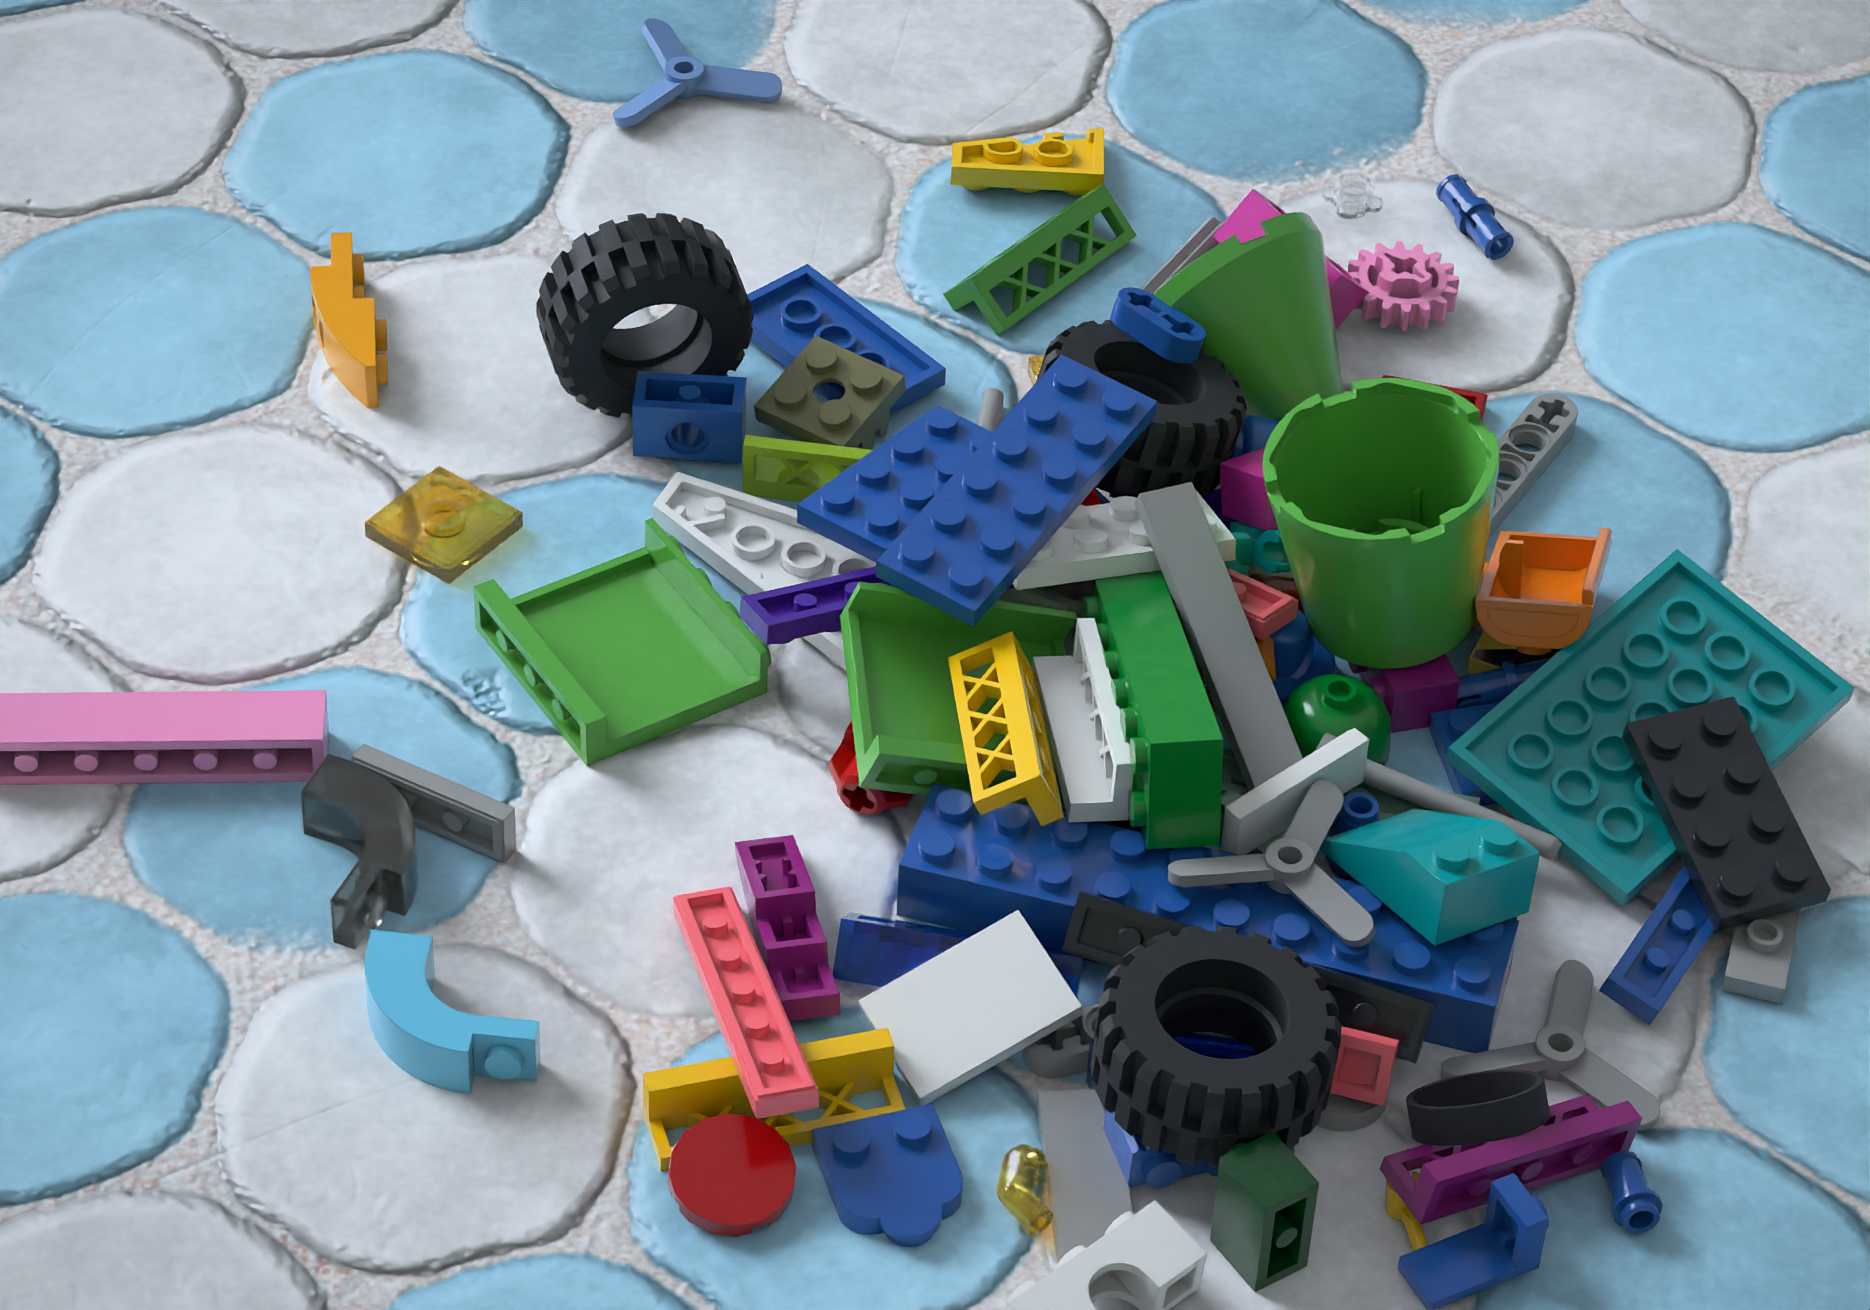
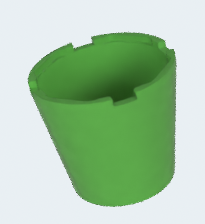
(1385, 516)

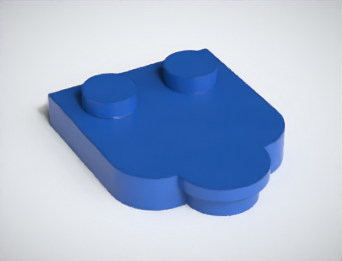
(891, 1174)

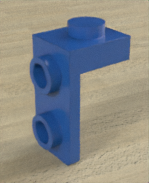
(1484, 1255)

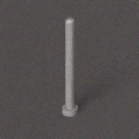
(1445, 802)

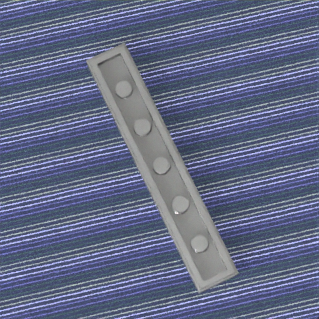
(1218, 632)

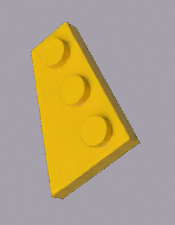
(1047, 165)

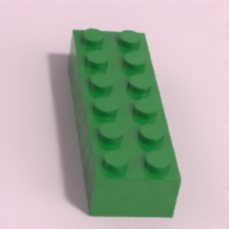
(1162, 712)

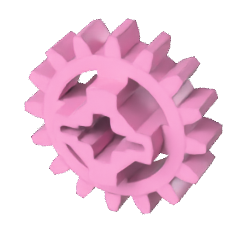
(1404, 285)

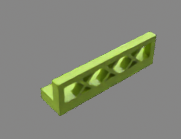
(792, 468)

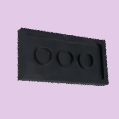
(1725, 813)

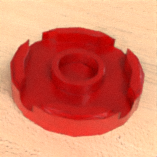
(731, 1174)

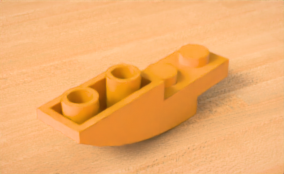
(348, 322)

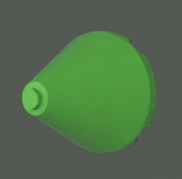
(1266, 313)

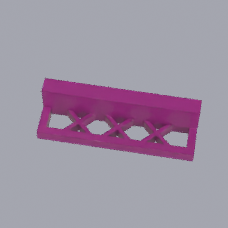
(1461, 1176)

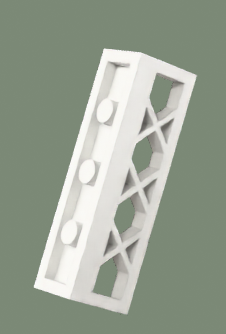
(1085, 730)

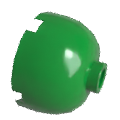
(1334, 707)

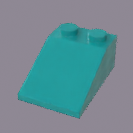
(1440, 870)

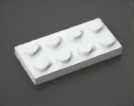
(1105, 544)

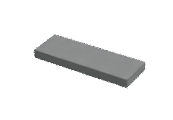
(1082, 1171)

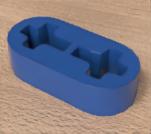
(1158, 325)

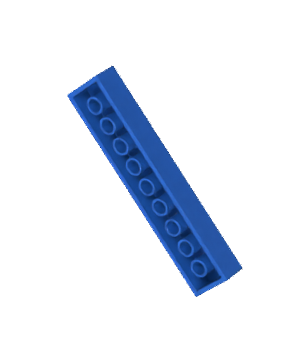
(980, 868)

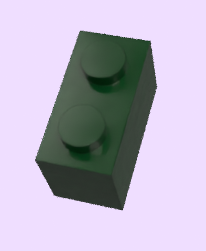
(1263, 1211)

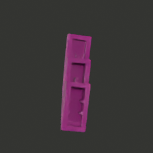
(787, 926)

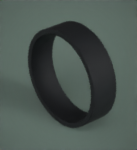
(1478, 1107)

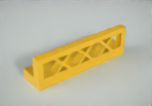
(1014, 715)
(713, 1088)

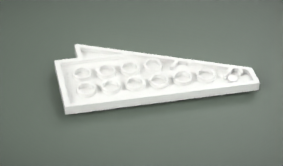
(766, 549)

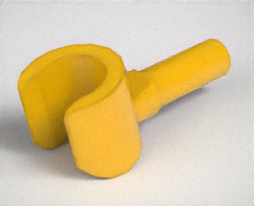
(1398, 1210)

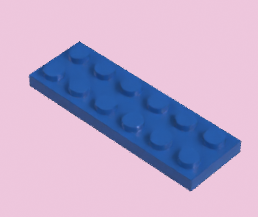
(1016, 490)

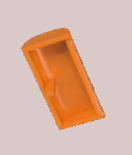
(1541, 588)

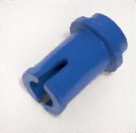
(1634, 1204)

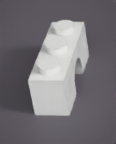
(1137, 1260)

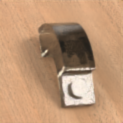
(373, 821)

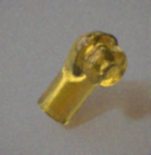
(1016, 1187)

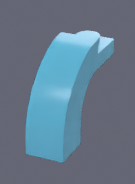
(430, 1037)

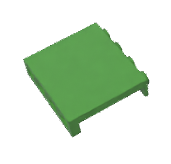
(625, 648)
(904, 687)

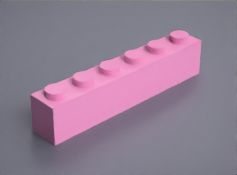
(162, 737)

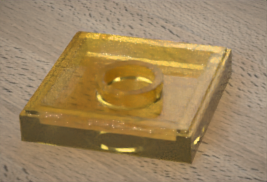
(443, 524)

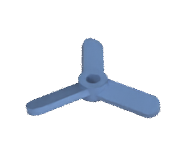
(689, 78)

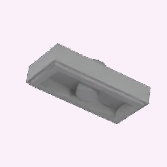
(1761, 957)

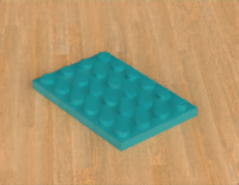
(1666, 645)

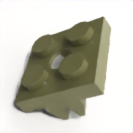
(841, 422)

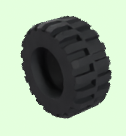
(631, 269)
(1195, 414)
(1226, 988)

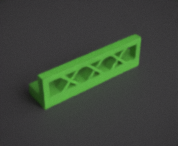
(1031, 249)

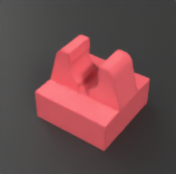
(1364, 1066)

